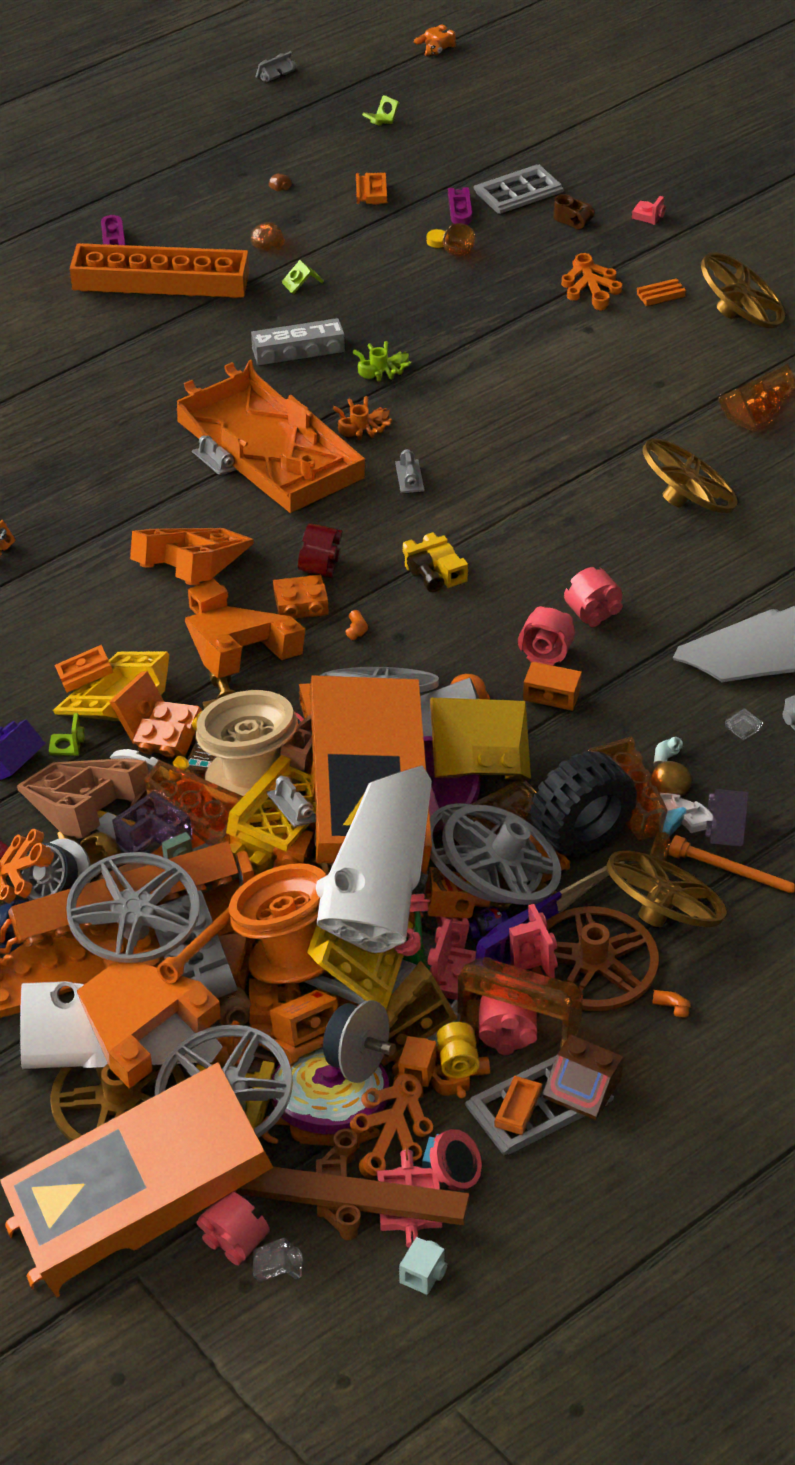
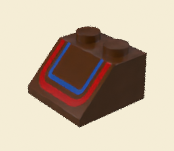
(583, 1077)

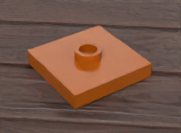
(135, 702)

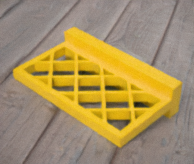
(251, 807)

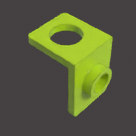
(381, 116)
(298, 276)
(75, 739)

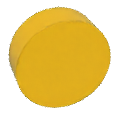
(434, 238)

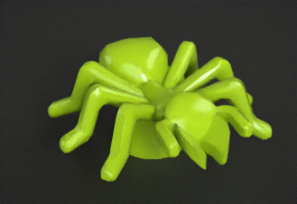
(380, 362)

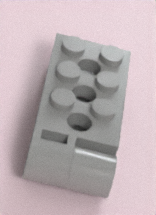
(210, 963)

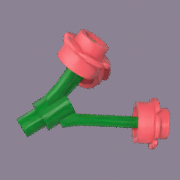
(413, 947)

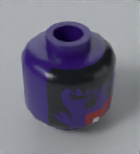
(484, 921)

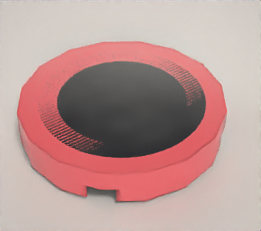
(456, 1160)

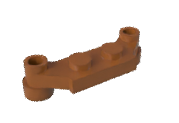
(347, 1217)

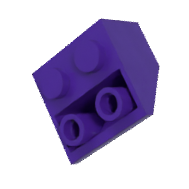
(17, 745)

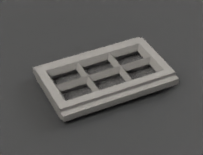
(518, 189)

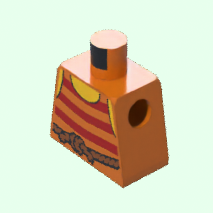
(448, 899)

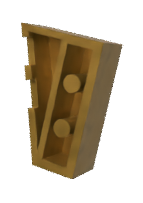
(416, 1010)

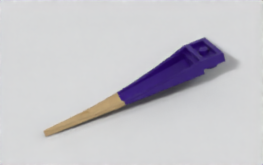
(497, 942)

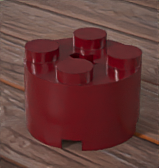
(320, 550)

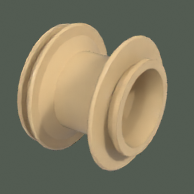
(245, 736)

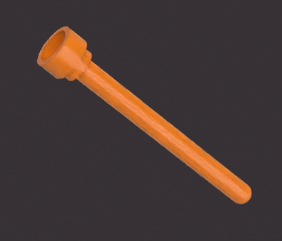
(681, 848)
(173, 967)

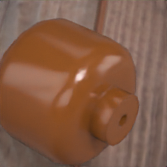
(280, 182)

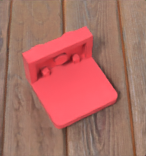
(448, 961)

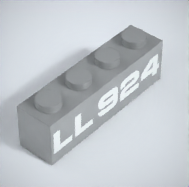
(298, 341)

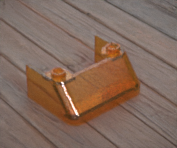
(521, 989)

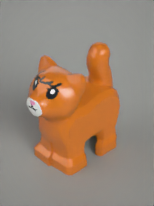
(436, 40)

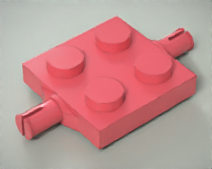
(414, 1176)

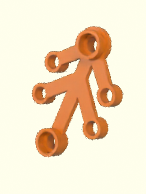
(584, 263)
(39, 855)
(393, 1121)

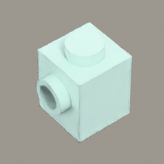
(422, 1265)

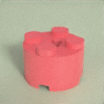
(594, 596)
(547, 635)
(506, 1025)
(232, 1227)

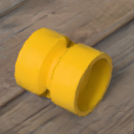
(457, 1050)

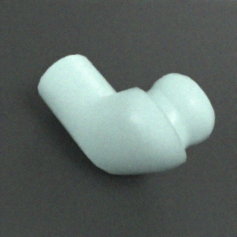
(667, 749)

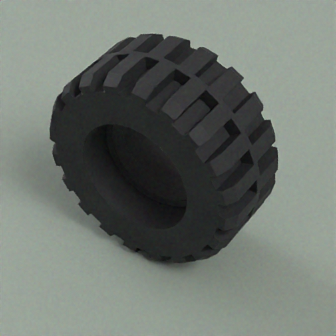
(583, 803)

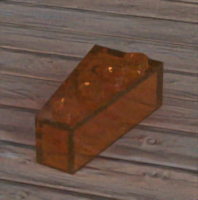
(200, 799)
(650, 810)

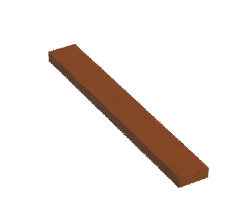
(364, 1194)

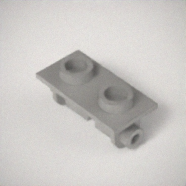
(269, 68)
(214, 456)
(409, 473)
(292, 803)

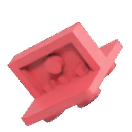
(532, 944)

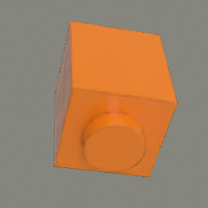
(207, 596)
(418, 1059)

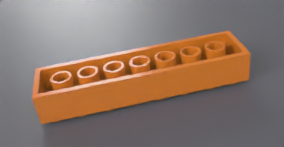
(159, 270)
(49, 914)

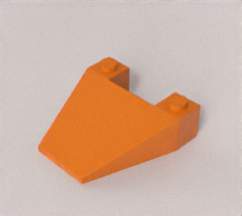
(193, 551)
(225, 630)
(130, 1003)

